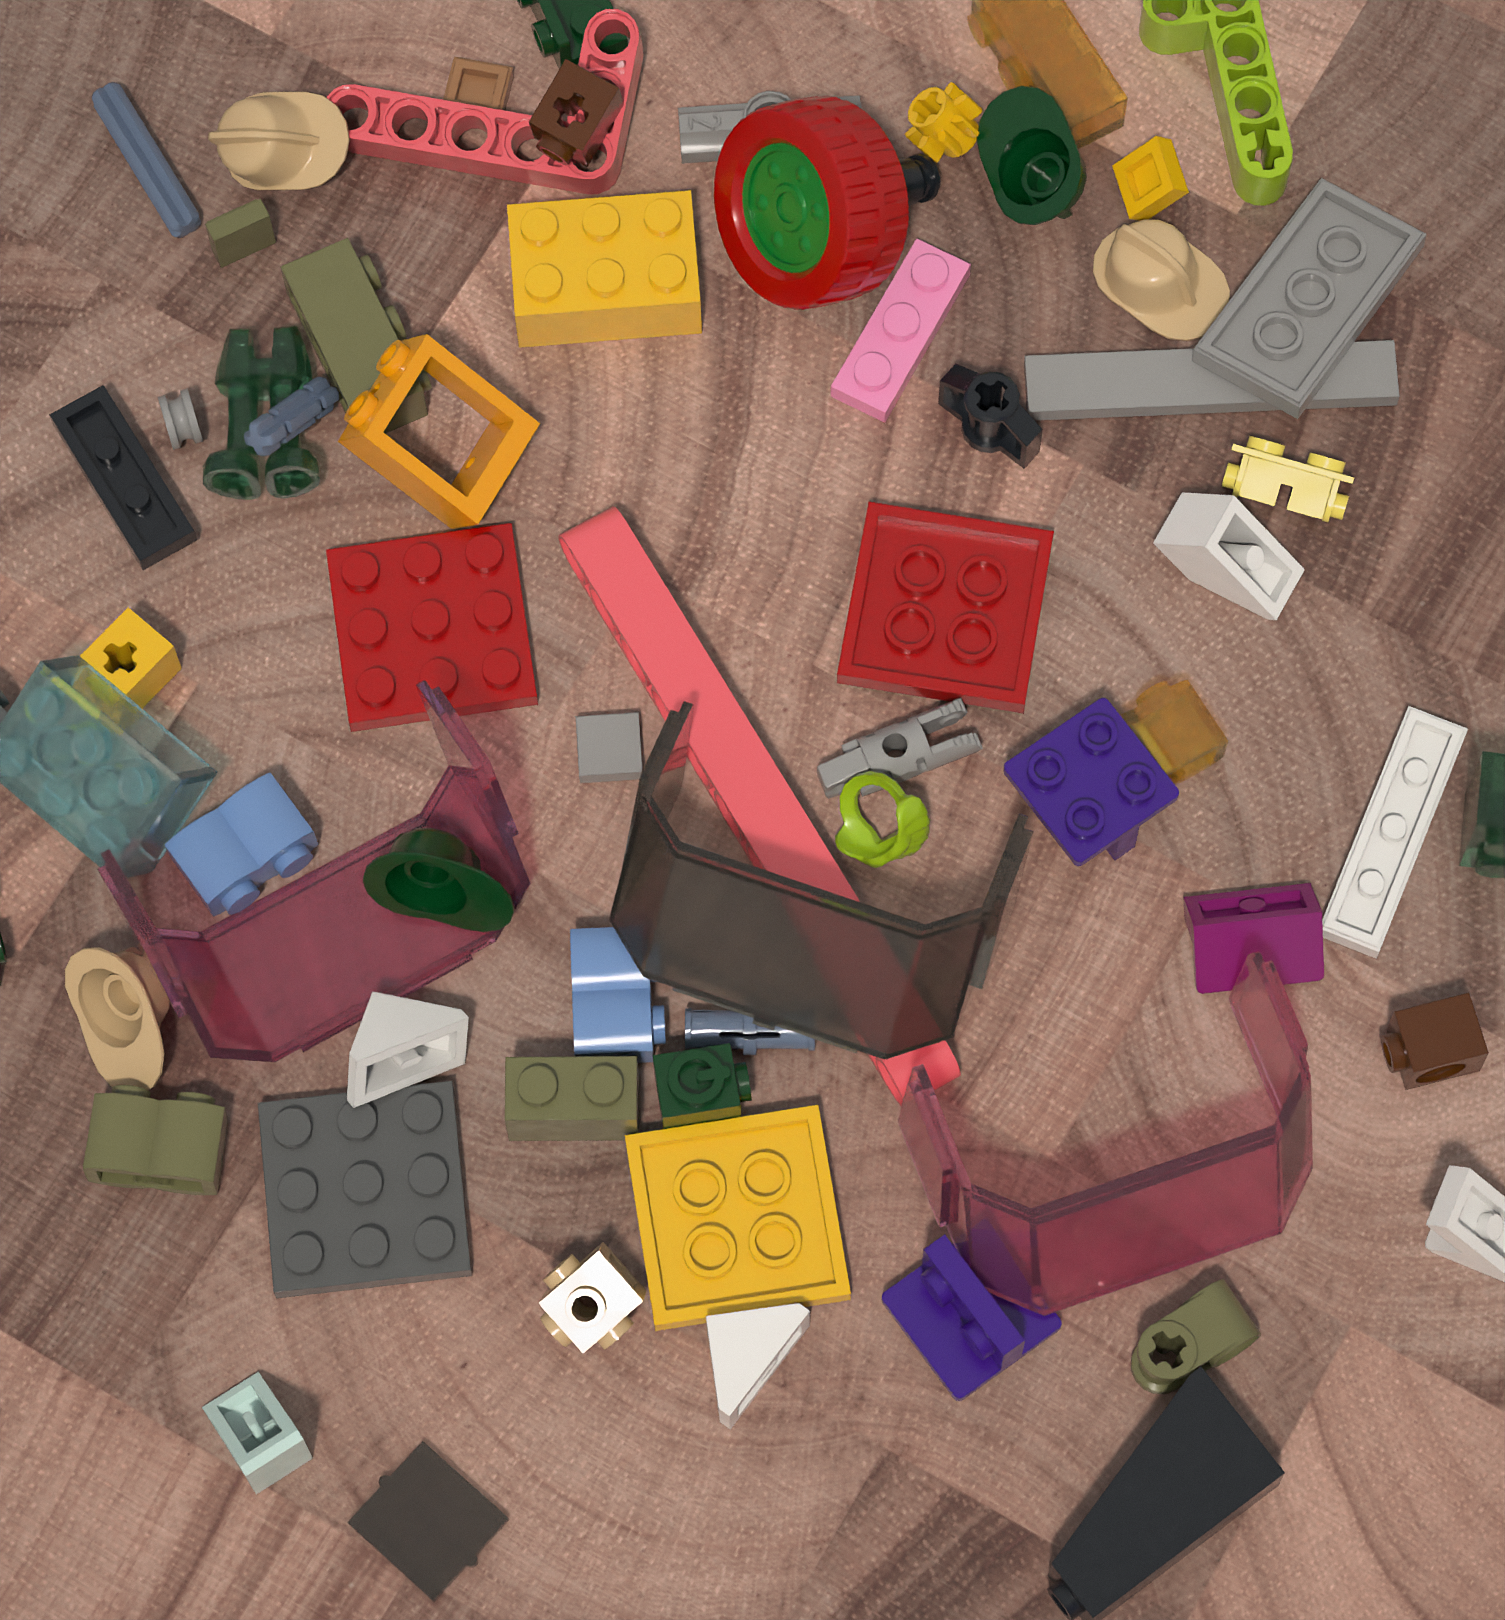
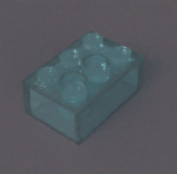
(98, 765)

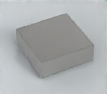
(609, 747)

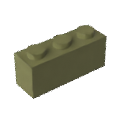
(348, 324)

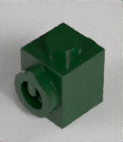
(700, 1085)

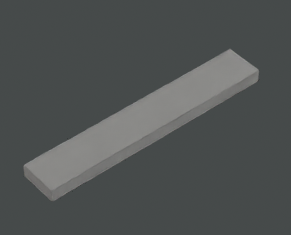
(1175, 385)

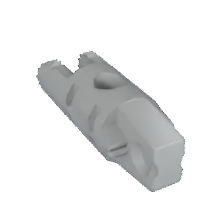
(871, 751)

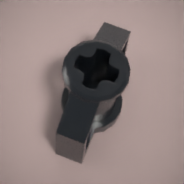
(986, 419)

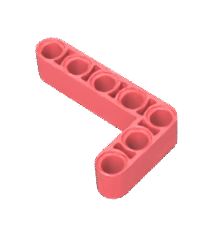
(504, 128)

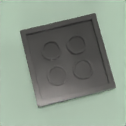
(364, 1191)

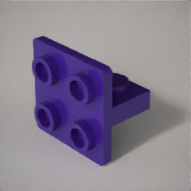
(1092, 783)
(959, 1324)

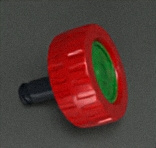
(816, 201)

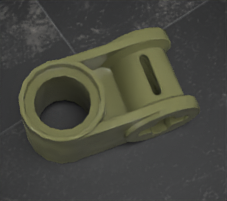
(1200, 1332)

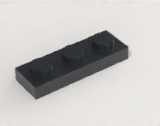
(123, 477)

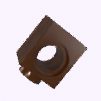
(1434, 1041)

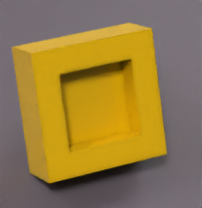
(1150, 178)

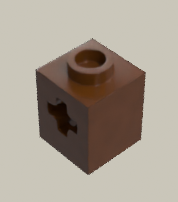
(570, 91)

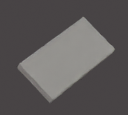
(1309, 298)

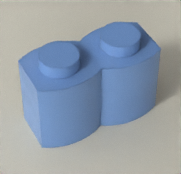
(242, 846)
(611, 999)

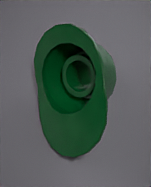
(1030, 156)
(438, 880)

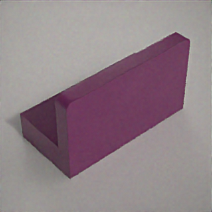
(1276, 921)

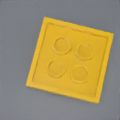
(737, 1216)

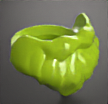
(859, 838)

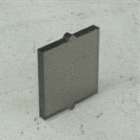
(428, 1521)

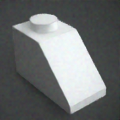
(1229, 552)

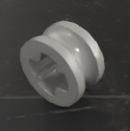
(180, 419)

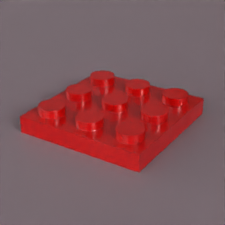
(945, 607)
(434, 613)

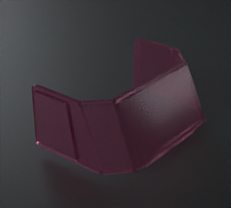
(318, 947)
(1146, 1219)

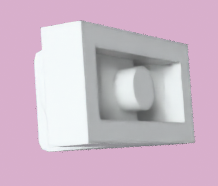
(1469, 1223)

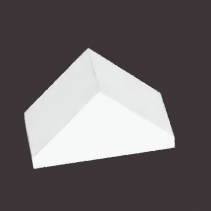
(403, 1045)
(748, 1350)

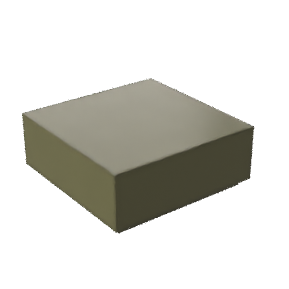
(240, 232)

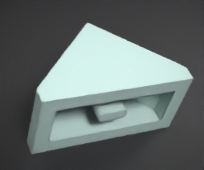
(257, 1432)

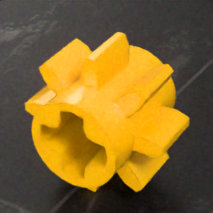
(943, 122)

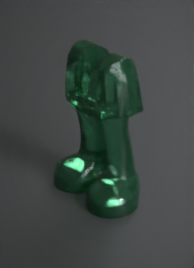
(245, 381)

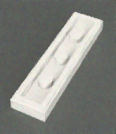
(1392, 831)

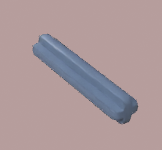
(146, 160)

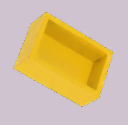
(604, 269)

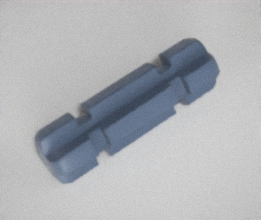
(291, 416)

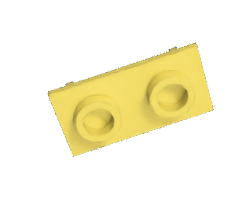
(1265, 470)

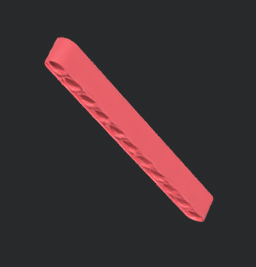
(721, 738)

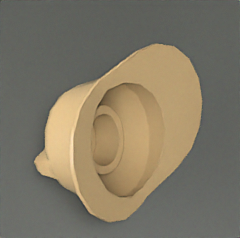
(282, 140)
(1161, 279)
(119, 1014)

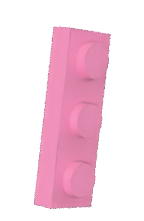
(900, 330)

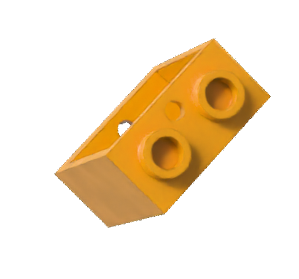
(489, 462)

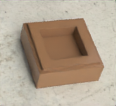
(479, 83)

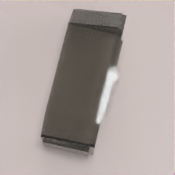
(789, 947)

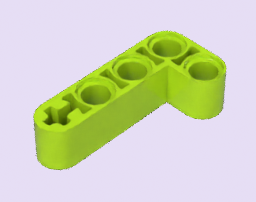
(1233, 85)

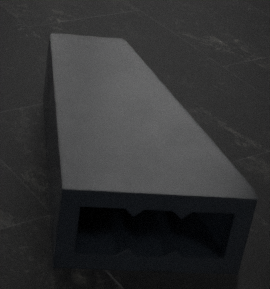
(1170, 1496)

